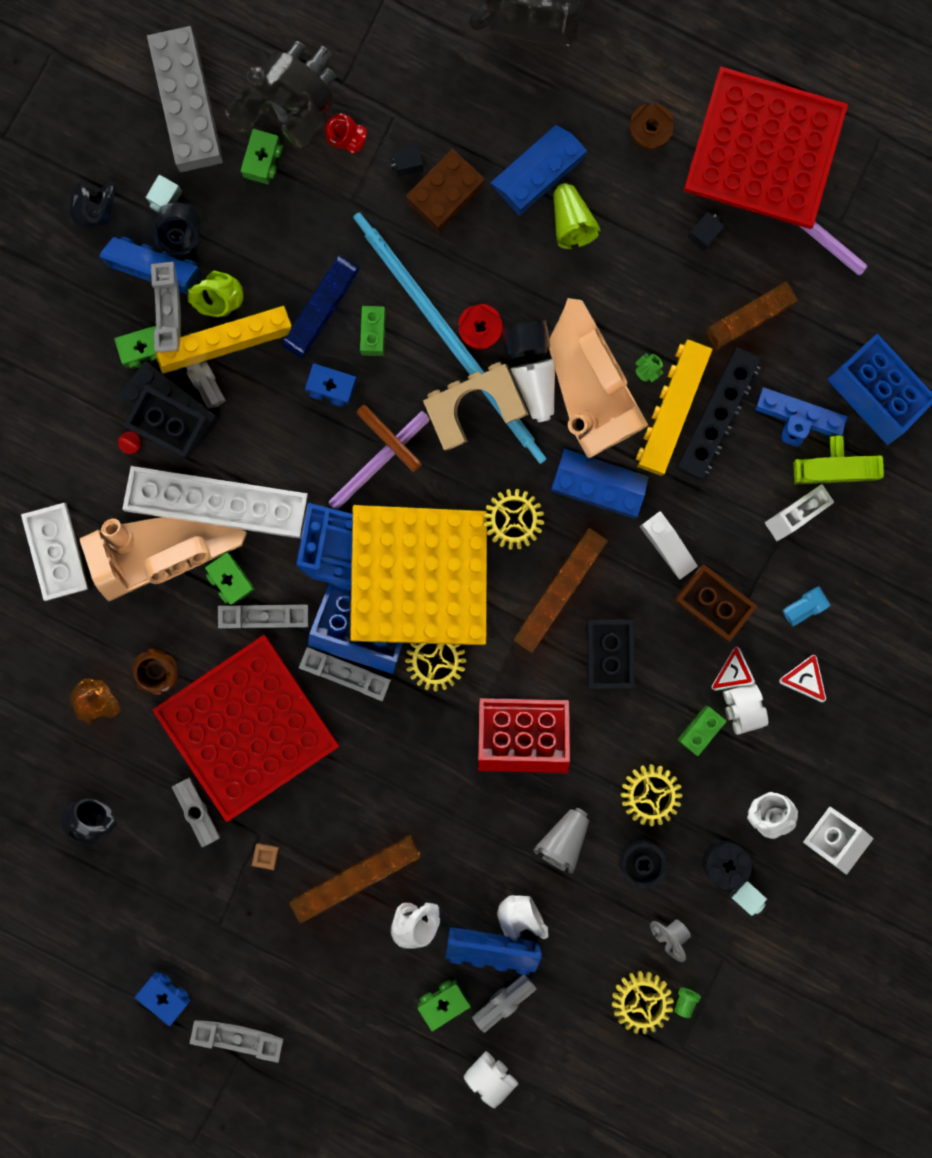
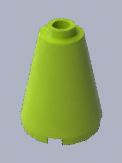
(573, 218)

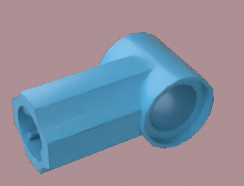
(811, 604)

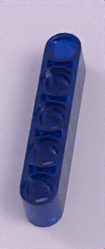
(320, 306)

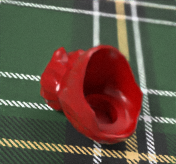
(344, 133)

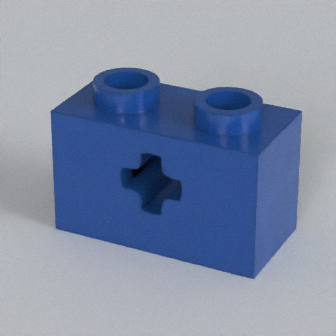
(343, 382)
(151, 996)

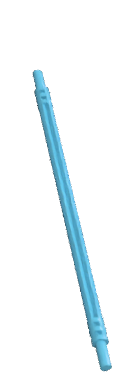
(440, 326)

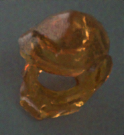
(93, 699)

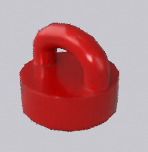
(130, 443)

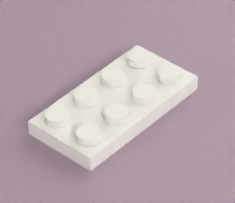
(55, 551)

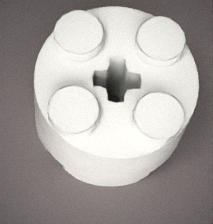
(745, 708)
(490, 1080)

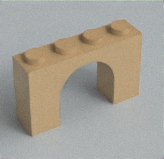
(443, 405)

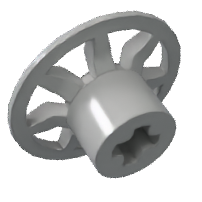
(674, 935)

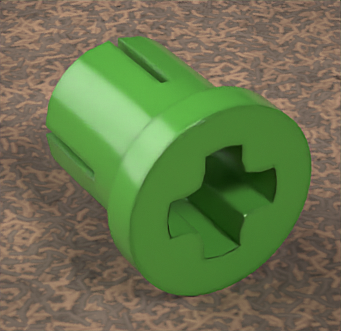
(686, 1002)

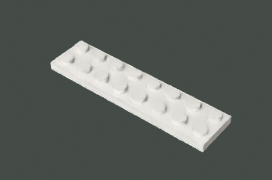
(215, 502)

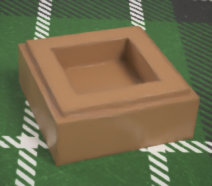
(265, 856)

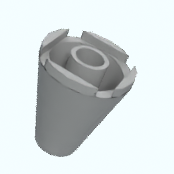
(564, 840)

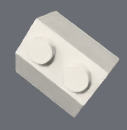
(838, 840)

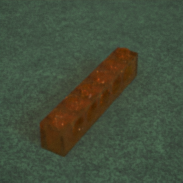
(560, 590)
(355, 879)

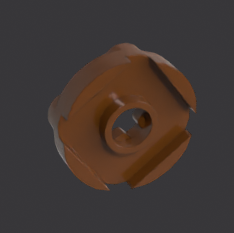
(651, 139)

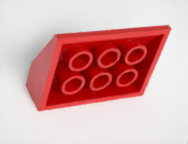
(524, 735)

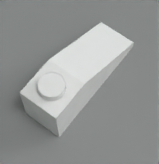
(799, 512)
(669, 545)

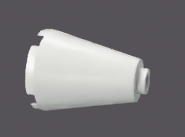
(536, 387)

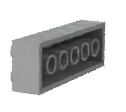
(185, 99)

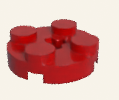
(478, 314)

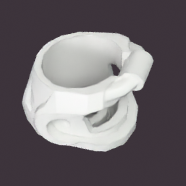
(773, 815)
(518, 914)
(408, 927)

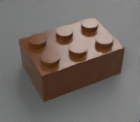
(445, 190)
(715, 603)

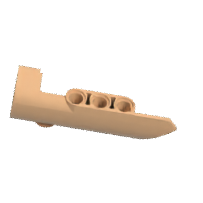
(592, 382)
(152, 551)

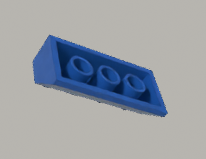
(539, 169)
(137, 261)
(600, 484)

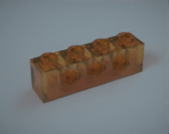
(751, 315)

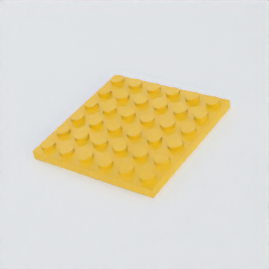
(418, 575)

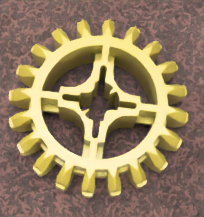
(526, 505)
(430, 677)
(640, 798)
(632, 1005)

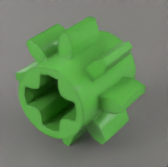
(649, 367)

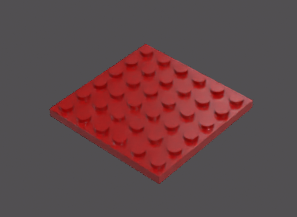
(765, 148)
(245, 728)

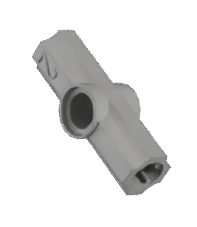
(204, 380)
(188, 798)
(504, 1002)

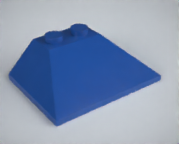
(326, 545)

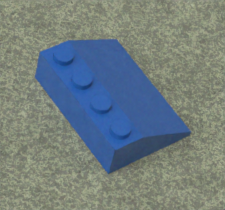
(882, 389)
(332, 633)
(492, 950)

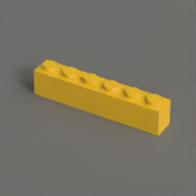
(226, 339)
(674, 407)

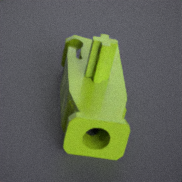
(838, 467)

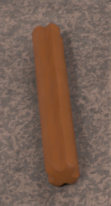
(389, 438)

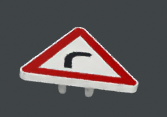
(734, 672)
(806, 679)

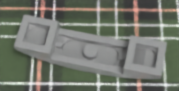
(167, 307)
(263, 616)
(344, 673)
(236, 1038)

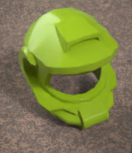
(223, 291)

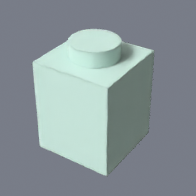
(163, 193)
(749, 898)

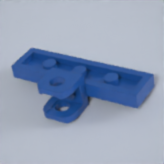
(799, 416)

